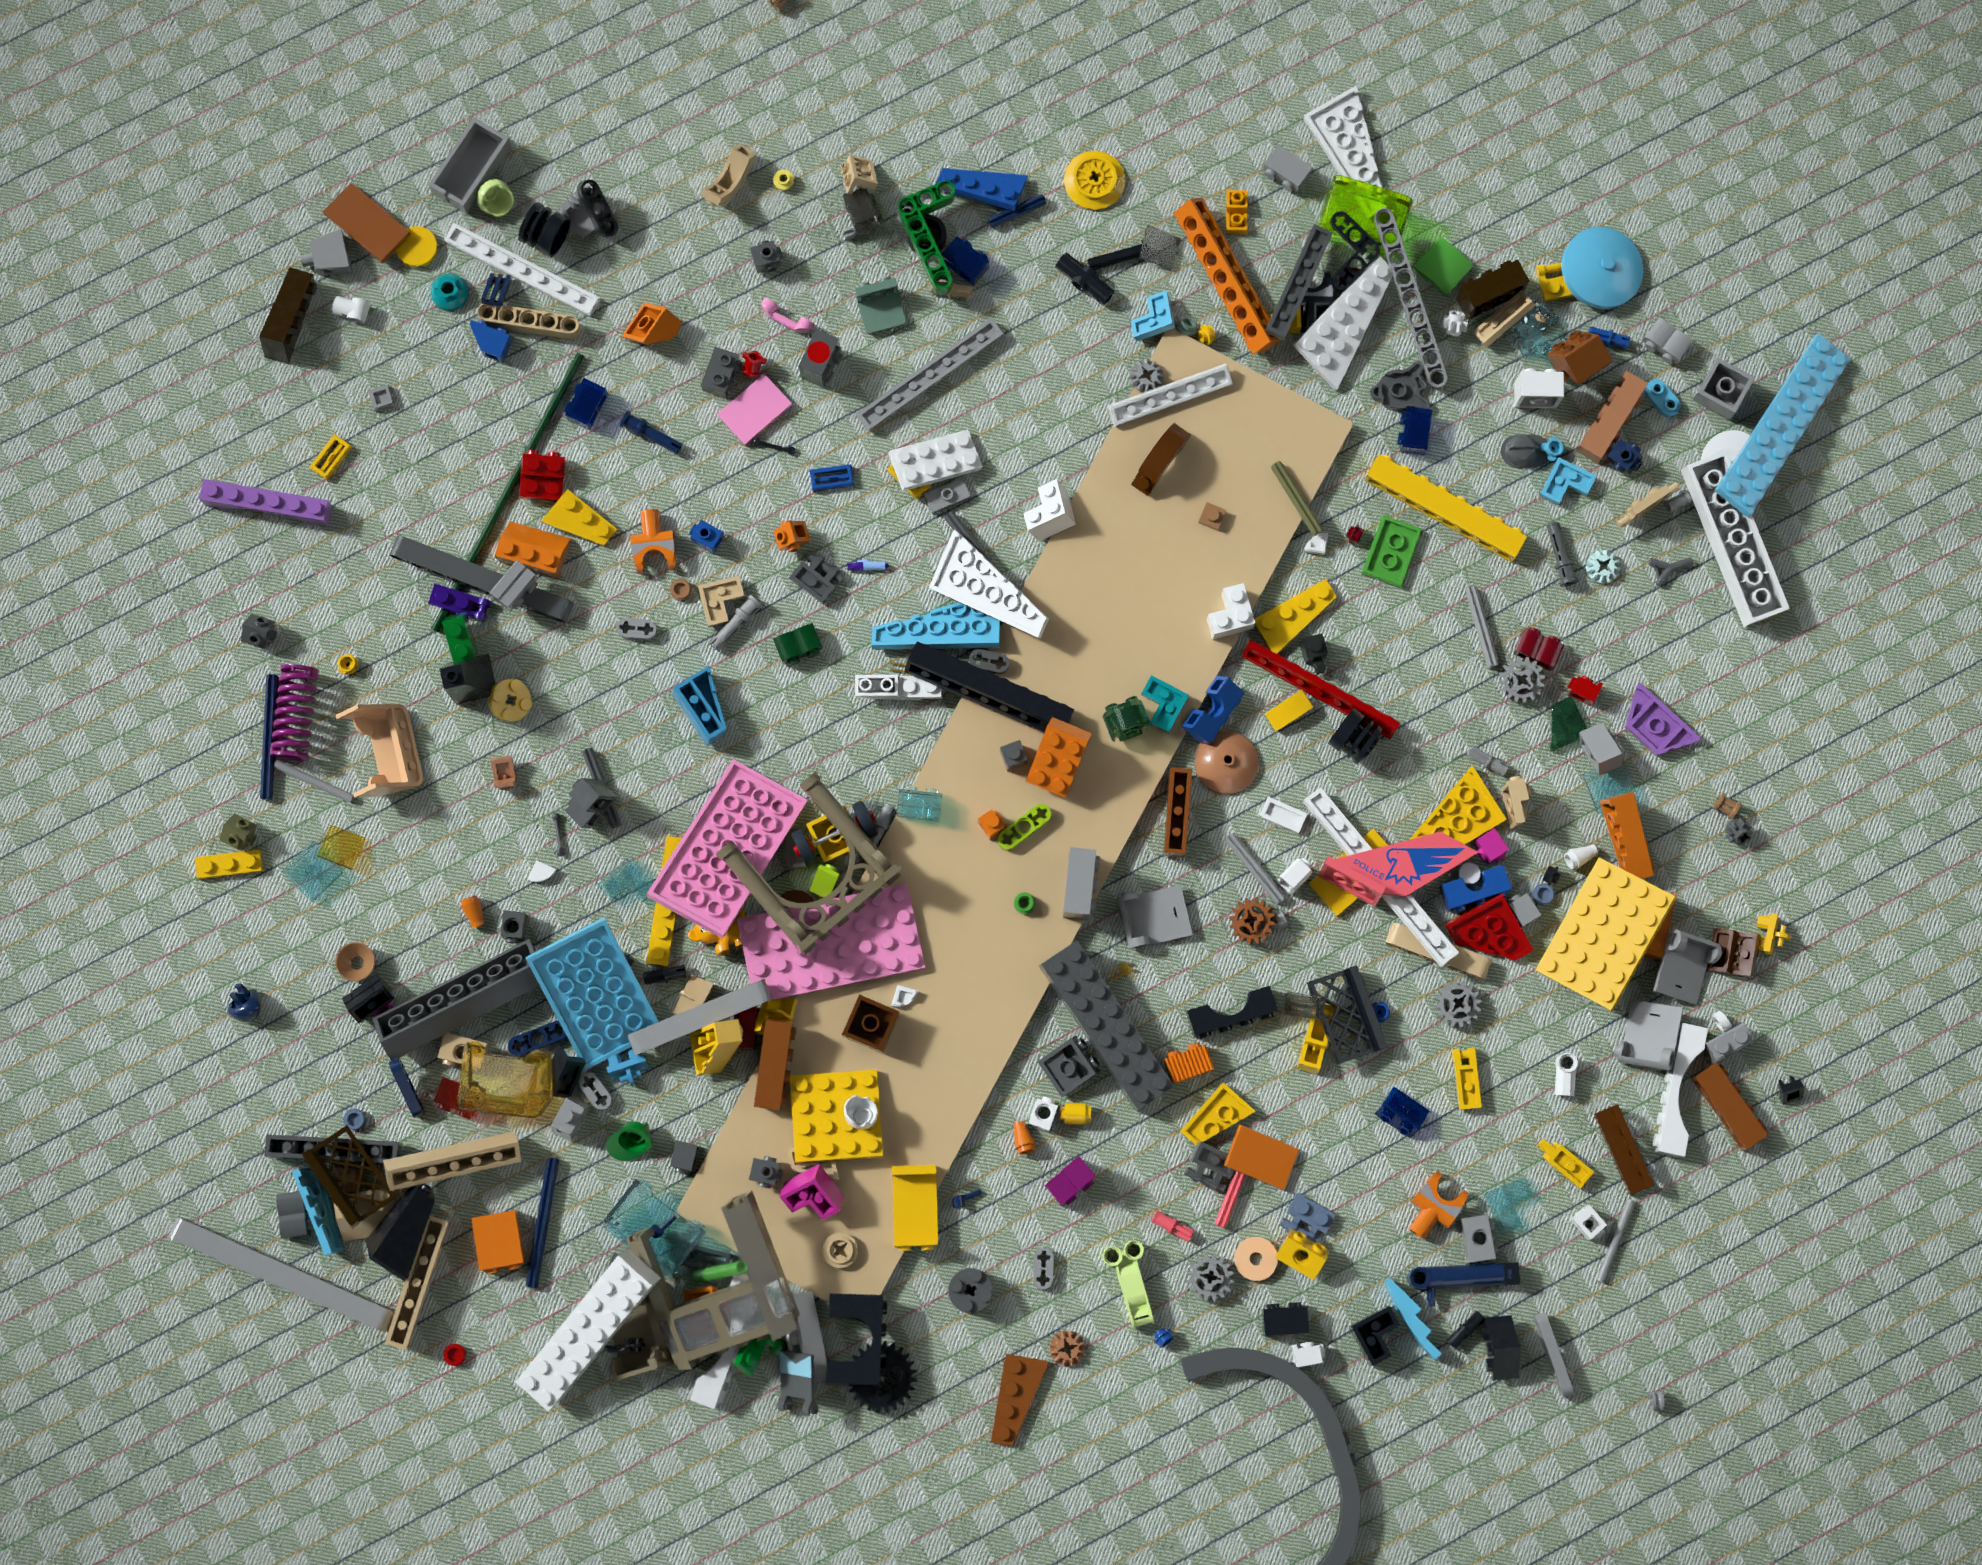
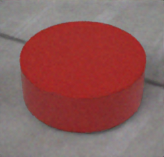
(454, 1354)

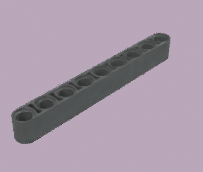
(475, 576)

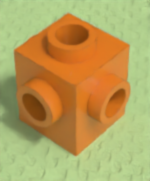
(791, 535)

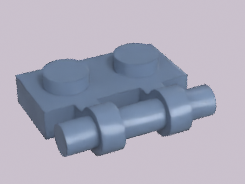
(1309, 1213)

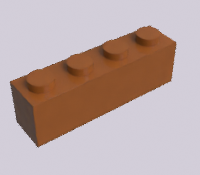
(1177, 812)
(774, 1063)
(1729, 1106)

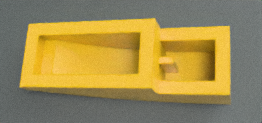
(1314, 1044)

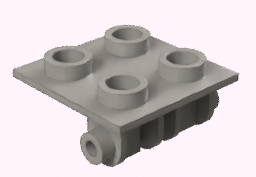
(575, 210)

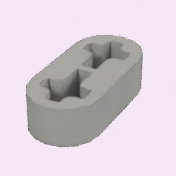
(637, 624)
(592, 1094)
(1048, 1269)

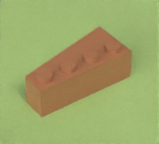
(1611, 417)

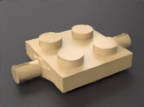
(1641, 507)

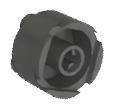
(982, 1294)

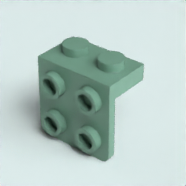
(880, 305)

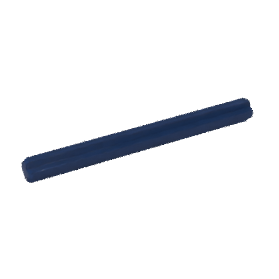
(267, 767)
(542, 1222)

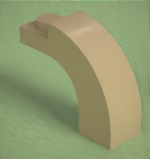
(731, 177)

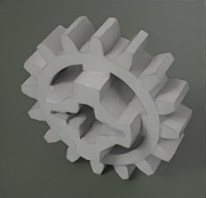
(1515, 687)
(1449, 998)
(1207, 1288)

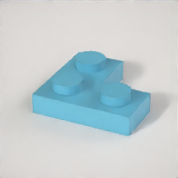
(1157, 321)
(1566, 475)

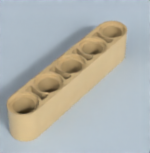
(537, 327)
(1465, 962)

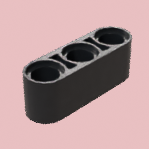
(606, 214)

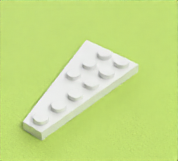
(1345, 136)
(1339, 330)
(977, 583)

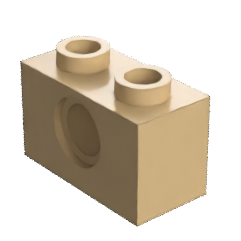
(450, 1047)

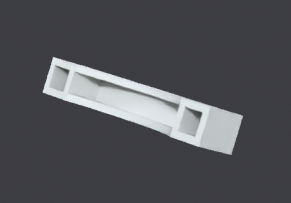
(1672, 1135)
(710, 1384)

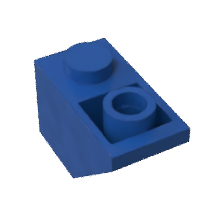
(492, 342)

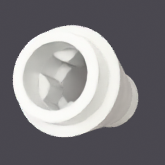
(1579, 856)

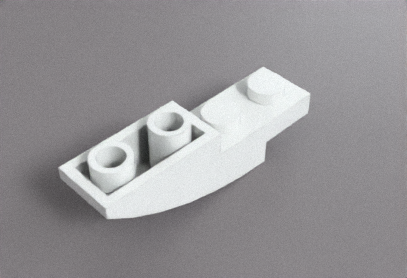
(895, 688)

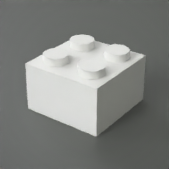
(1538, 389)

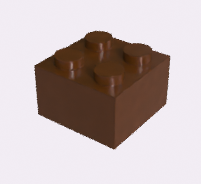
(870, 1024)

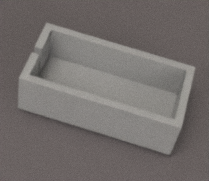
(470, 165)

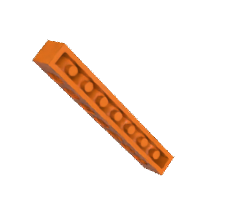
(1226, 265)

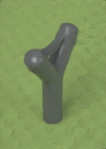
(1668, 568)

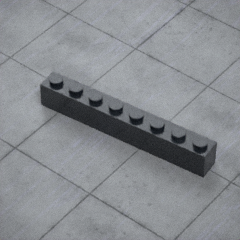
(985, 688)

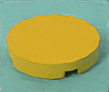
(419, 248)

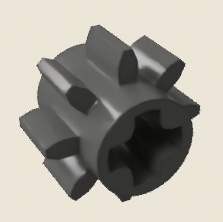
(1739, 831)

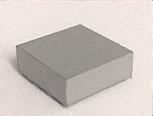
(381, 398)

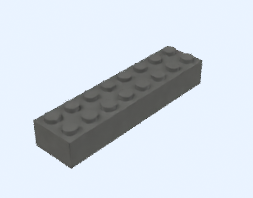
(456, 1001)
(1106, 1026)

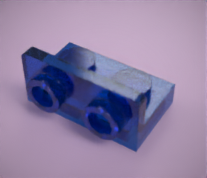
(1402, 1112)

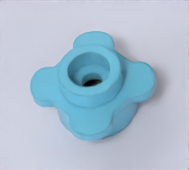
(1558, 446)

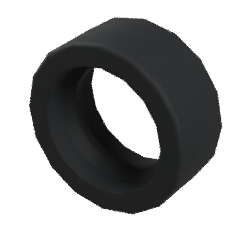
(936, 222)

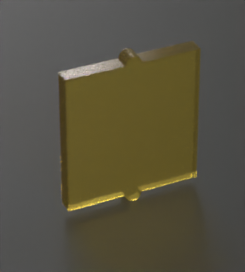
(341, 847)

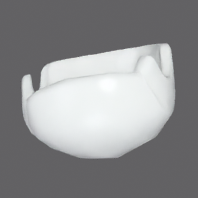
(860, 1112)

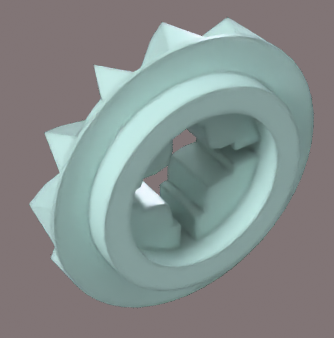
(1593, 566)

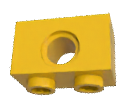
(1305, 1264)

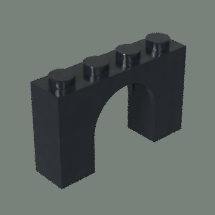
(866, 1370)

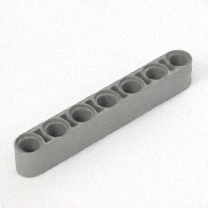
(699, 1016)

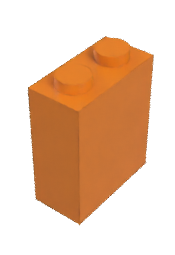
(498, 1241)

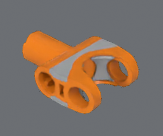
(652, 541)
(1434, 1207)

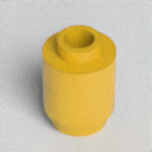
(1075, 1113)

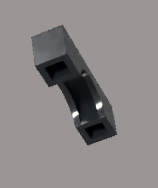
(1205, 1020)

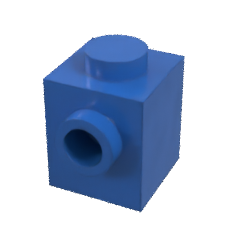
(706, 536)

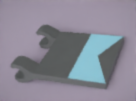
(797, 1381)

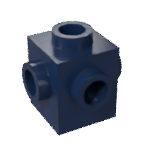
(1621, 452)

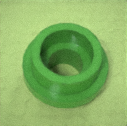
(1024, 896)

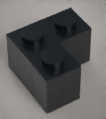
(1369, 1334)
(1501, 1347)

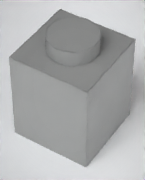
(1524, 909)

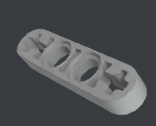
(1553, 1355)

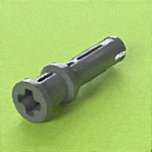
(1564, 564)

